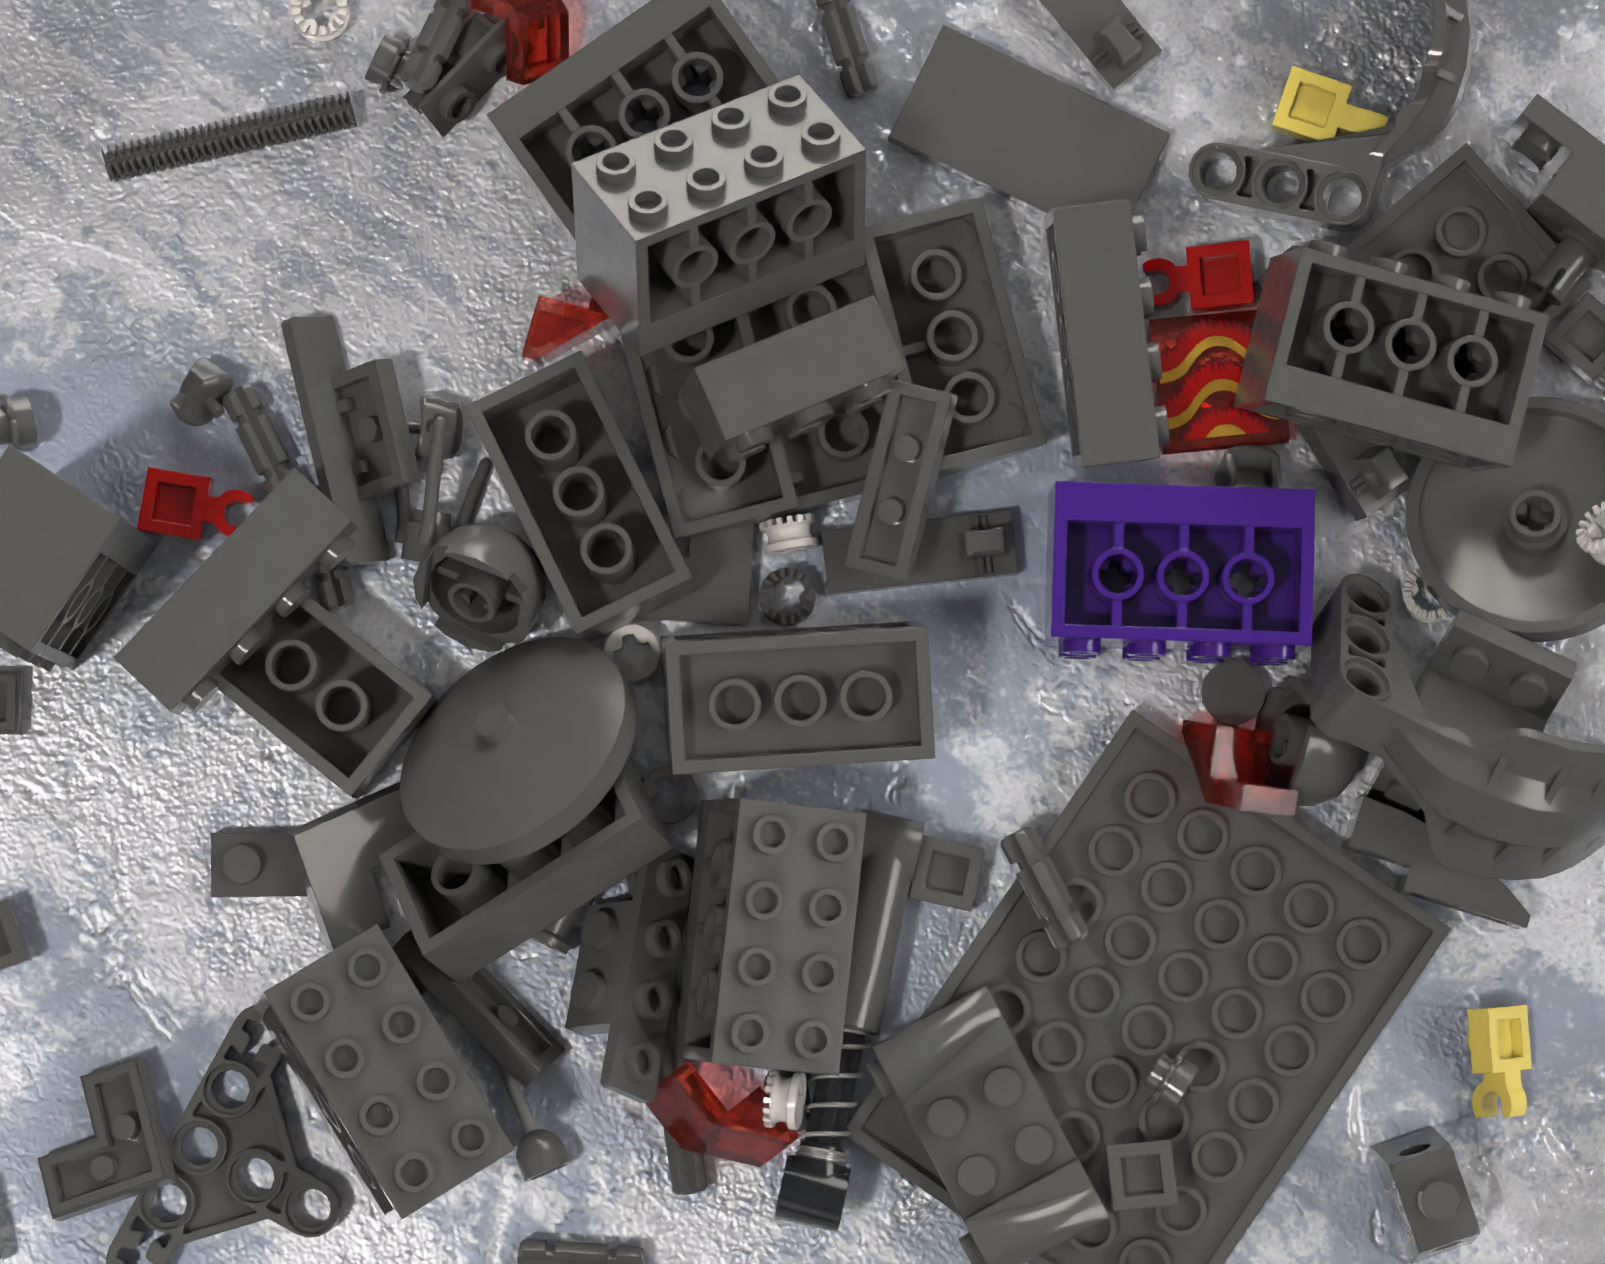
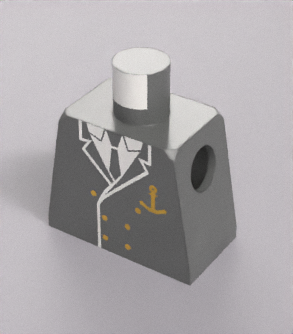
(1426, 1193)

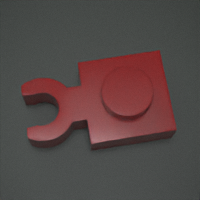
(1214, 278)
(182, 505)

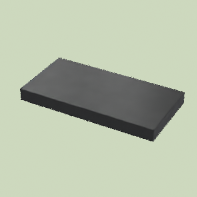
(1023, 130)

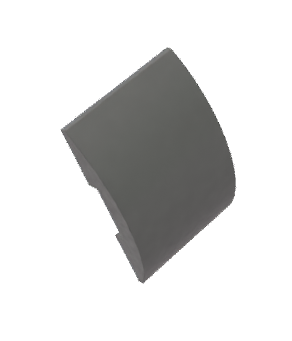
(954, 333)

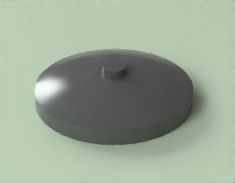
(1508, 535)
(518, 751)

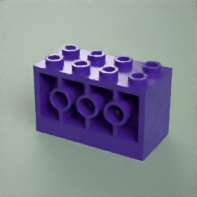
(1190, 529)

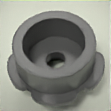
(388, 63)
(17, 422)
(1170, 1080)

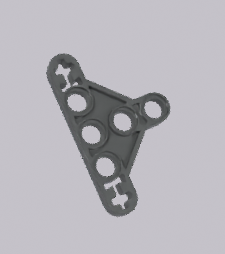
(242, 1133)

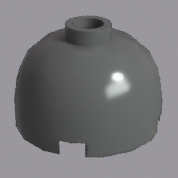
(482, 586)
(1300, 752)

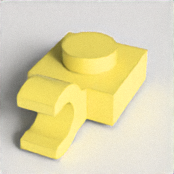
(1318, 109)
(1499, 1050)

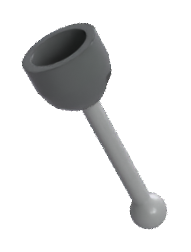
(539, 1150)

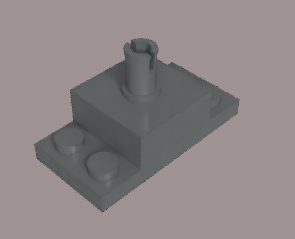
(1573, 198)

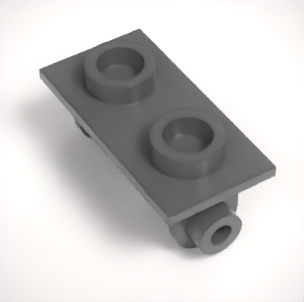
(465, 83)

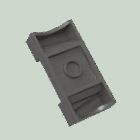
(988, 1131)

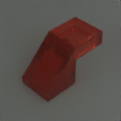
(533, 35)
(561, 327)
(1233, 768)
(705, 1126)

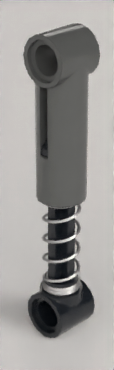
(816, 1178)

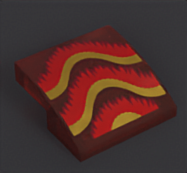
(1200, 381)

